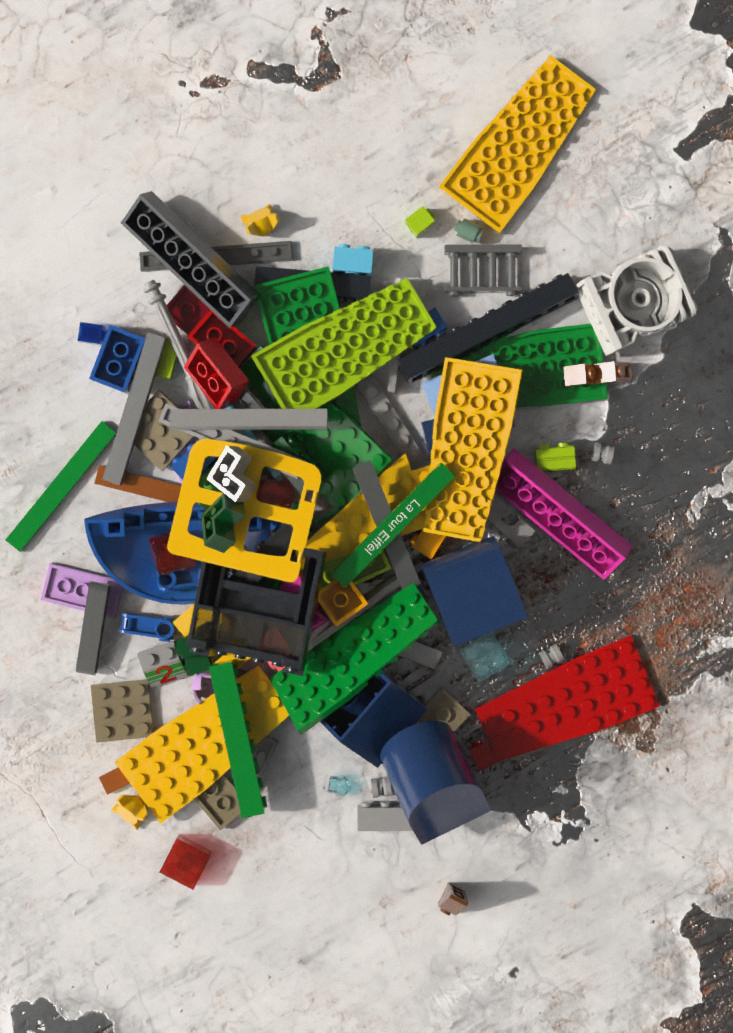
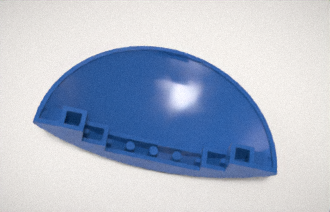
(123, 549)

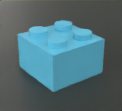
(353, 260)

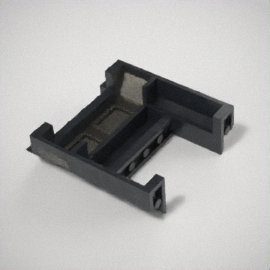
(256, 618)

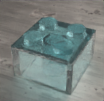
(484, 656)

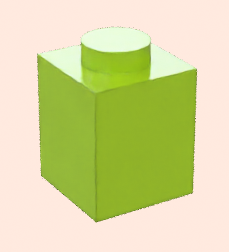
(420, 221)

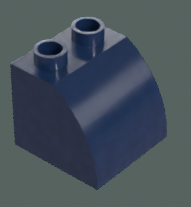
(374, 717)

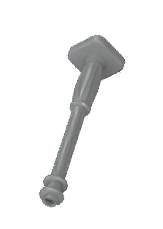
(170, 327)

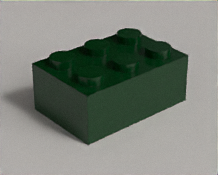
(293, 444)

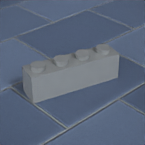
(381, 817)

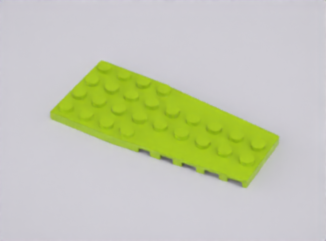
(343, 347)

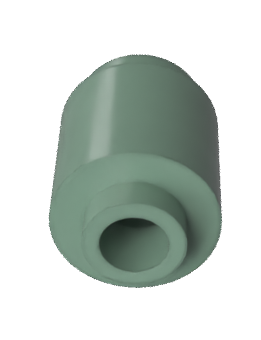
(469, 230)

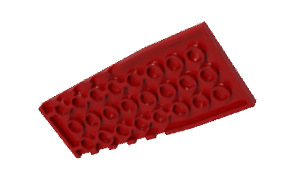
(569, 701)

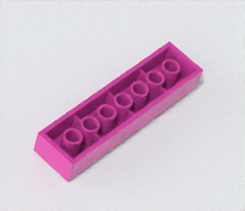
(561, 515)

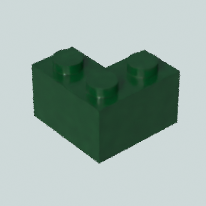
(219, 523)
(193, 662)

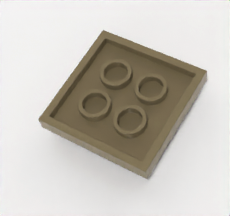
(157, 439)
(122, 710)

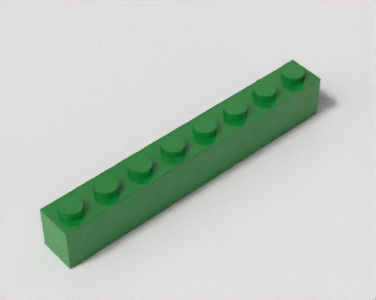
(237, 739)

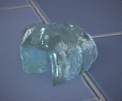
(339, 785)

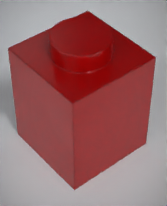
(482, 754)

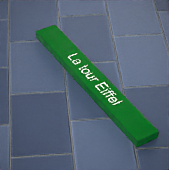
(393, 524)

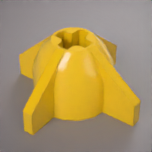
(261, 221)
(131, 809)

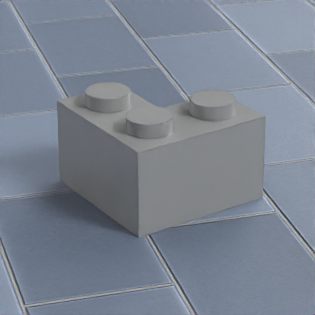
(229, 476)

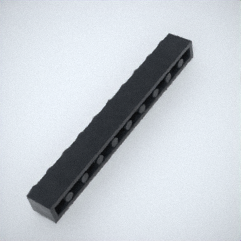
(488, 328)

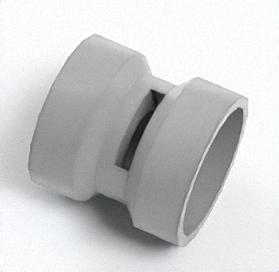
(602, 453)
(551, 656)
(381, 787)

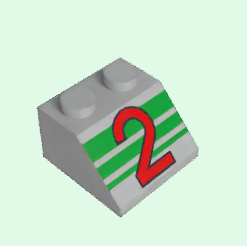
(161, 664)

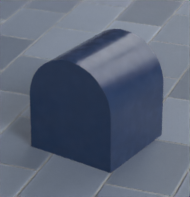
(474, 591)
(432, 779)

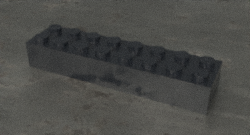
(190, 259)

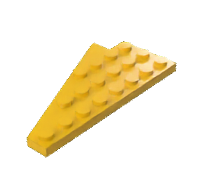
(355, 521)

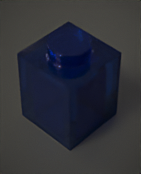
(91, 333)

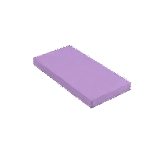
(70, 588)

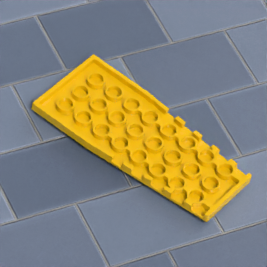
(518, 145)
(471, 440)
(191, 749)

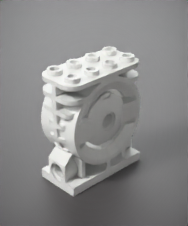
(604, 315)

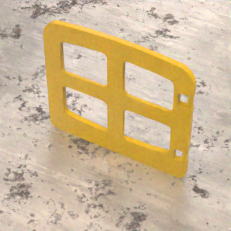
(236, 557)

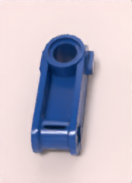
(180, 579)
(147, 626)

